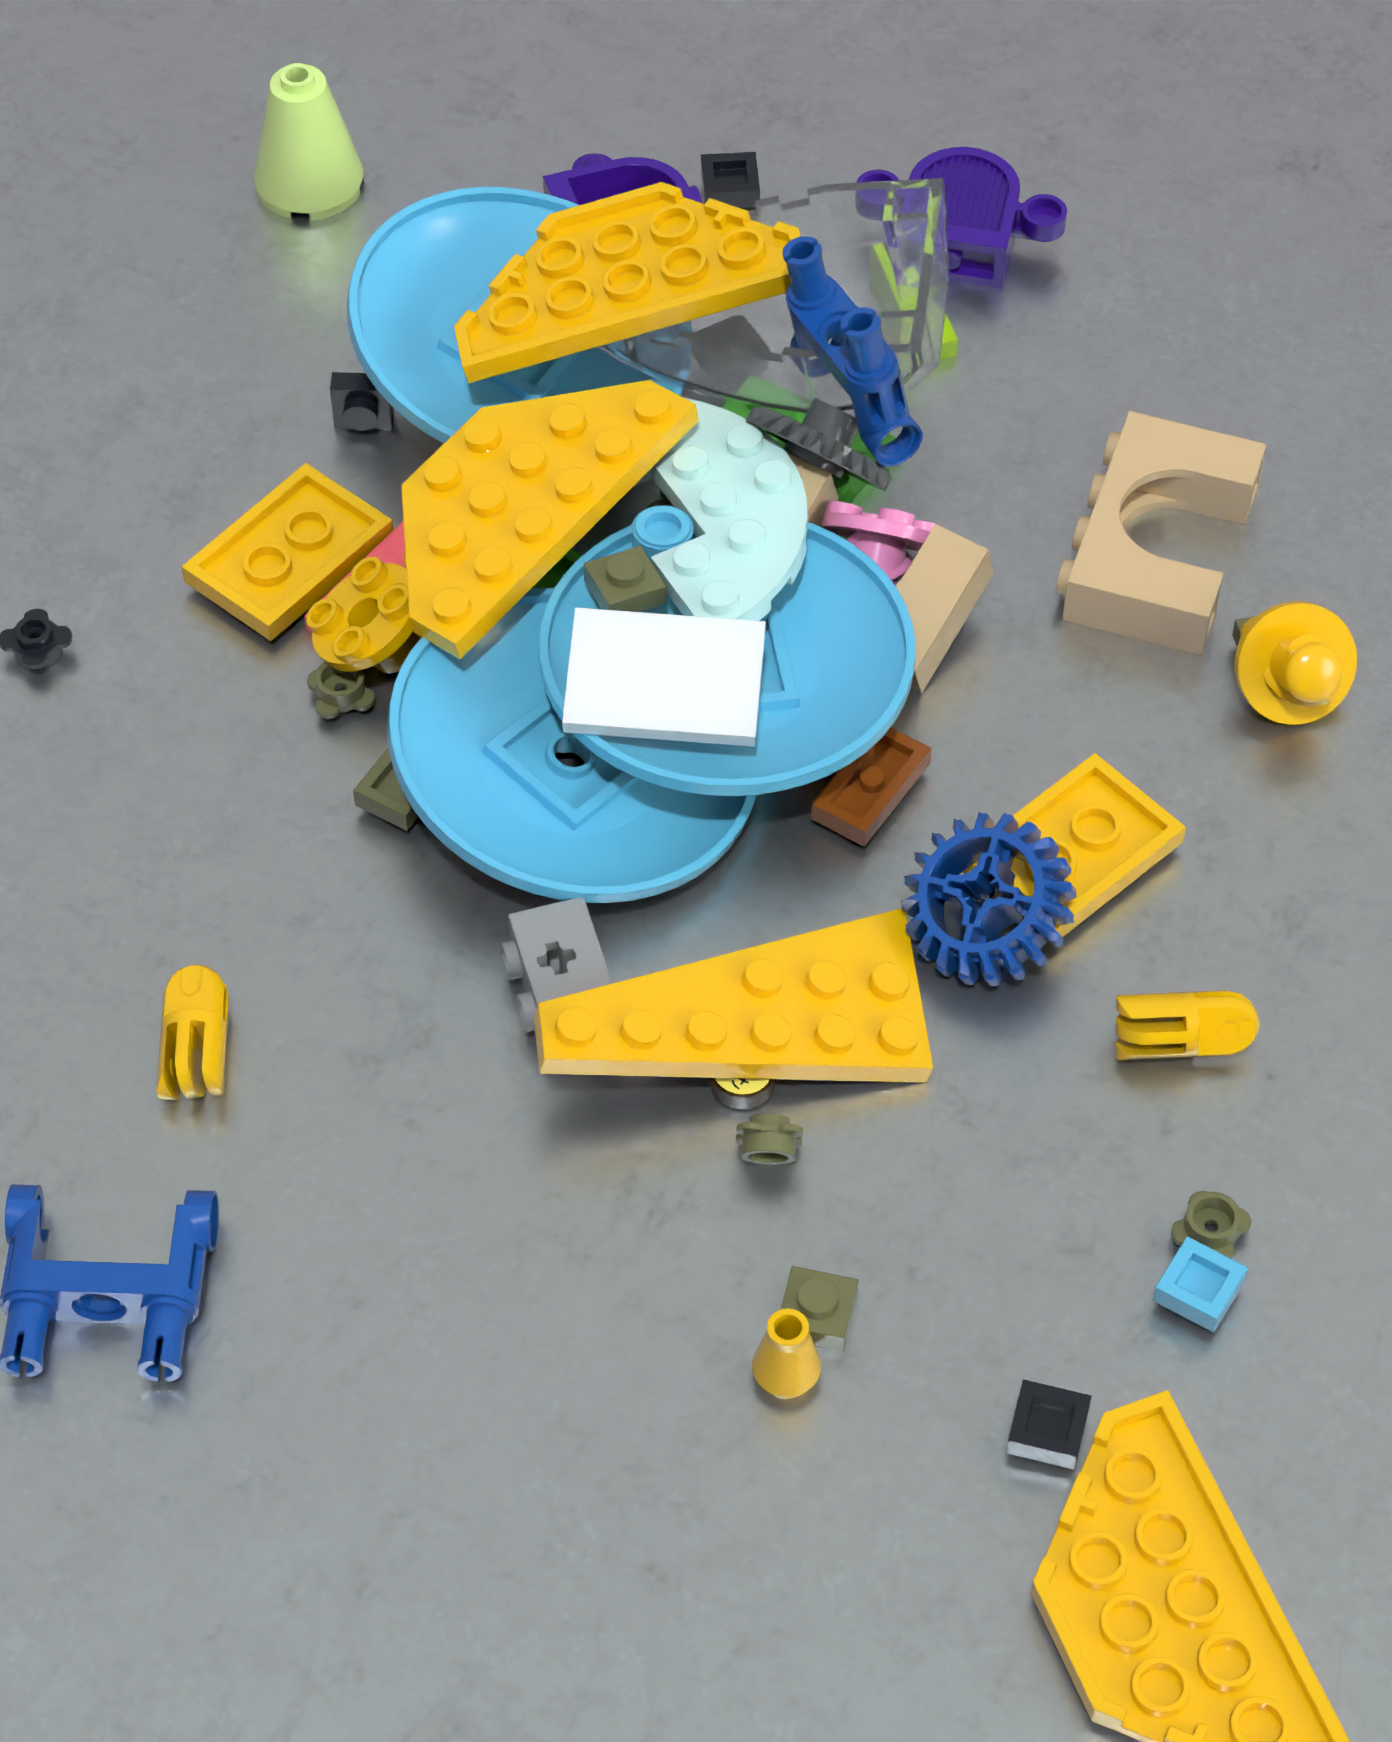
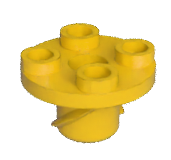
(365, 619)
(1295, 662)

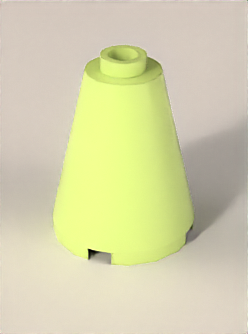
(305, 148)

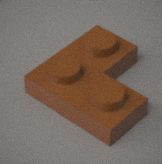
(871, 787)

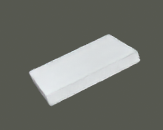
(664, 677)

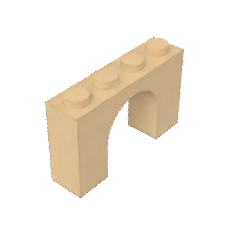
(1154, 468)
(937, 586)

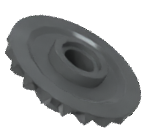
(823, 441)

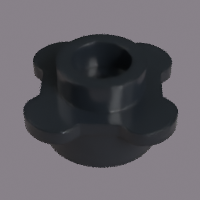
(36, 641)

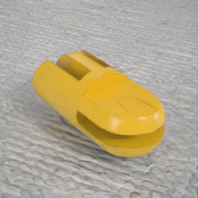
(1184, 1024)
(193, 1034)

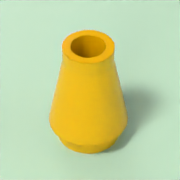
(786, 1357)

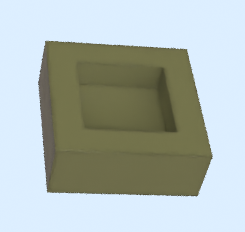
(625, 581)
(382, 795)
(826, 1303)

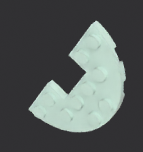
(743, 510)

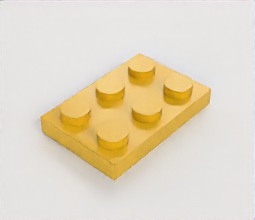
(287, 551)
(1103, 831)

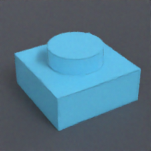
(1200, 1284)

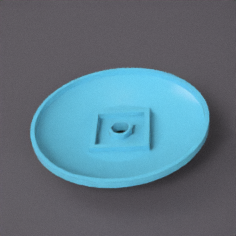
(424, 276)
(829, 678)
(482, 774)

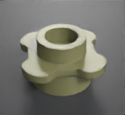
(331, 702)
(769, 1139)
(1216, 1210)

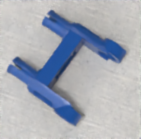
(855, 355)
(102, 1292)

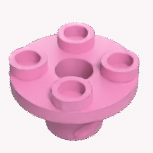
(879, 536)

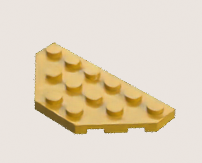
(621, 273)
(519, 494)
(1166, 1601)

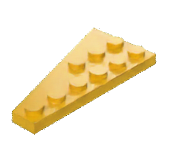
(790, 1009)

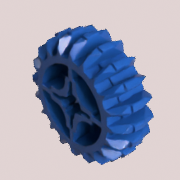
(994, 850)

